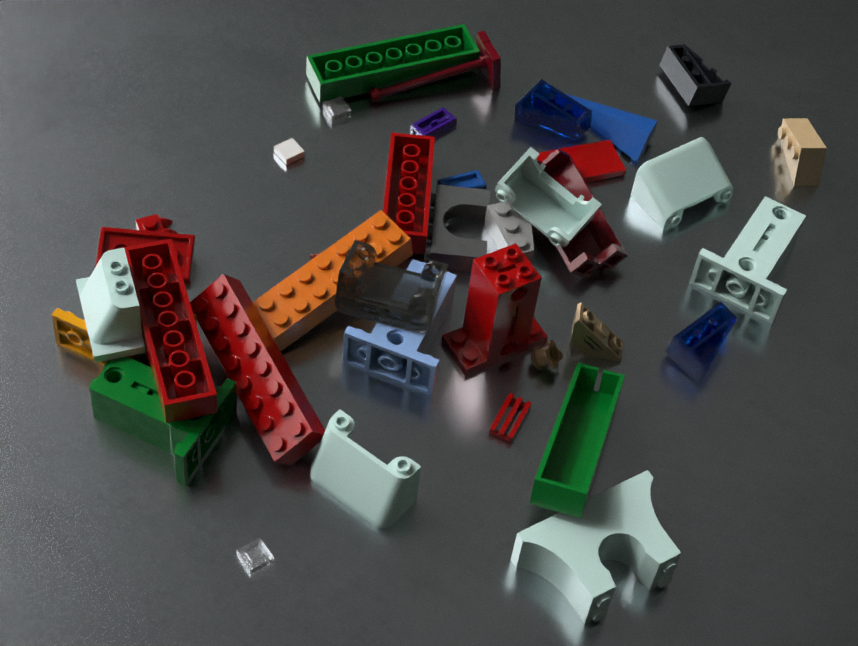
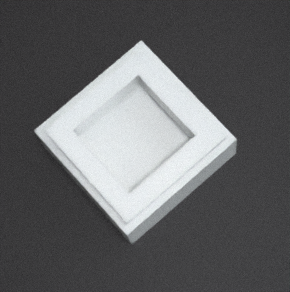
(289, 151)

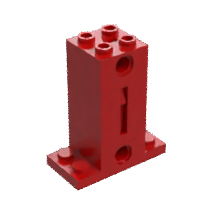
(497, 311)

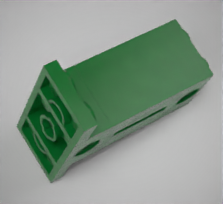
(130, 402)

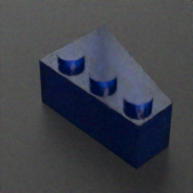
(553, 111)
(700, 341)

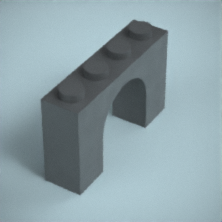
(453, 204)

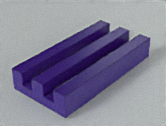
(436, 126)

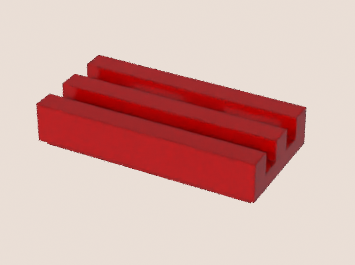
(518, 403)

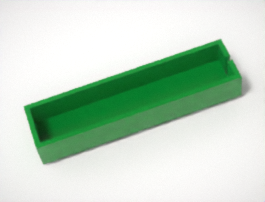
(577, 441)

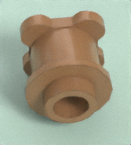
(546, 356)

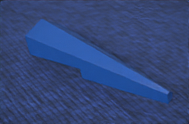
(623, 128)

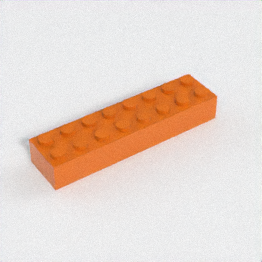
(310, 291)

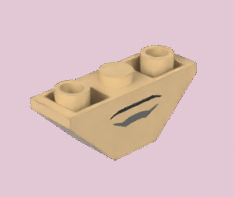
(594, 337)

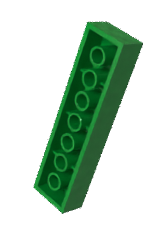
(388, 62)

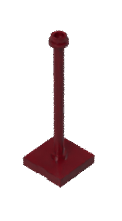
(488, 62)

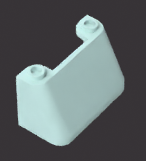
(679, 181)
(544, 200)
(360, 479)

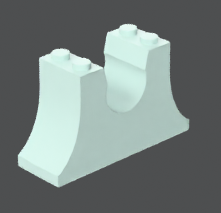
(613, 527)

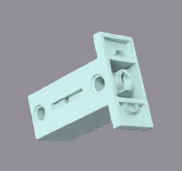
(752, 261)

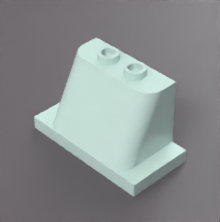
(111, 308)

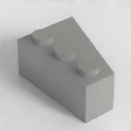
(508, 228)

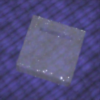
(337, 108)
(255, 555)

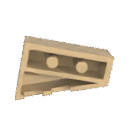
(802, 151)

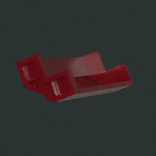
(597, 243)

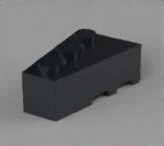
(691, 77)

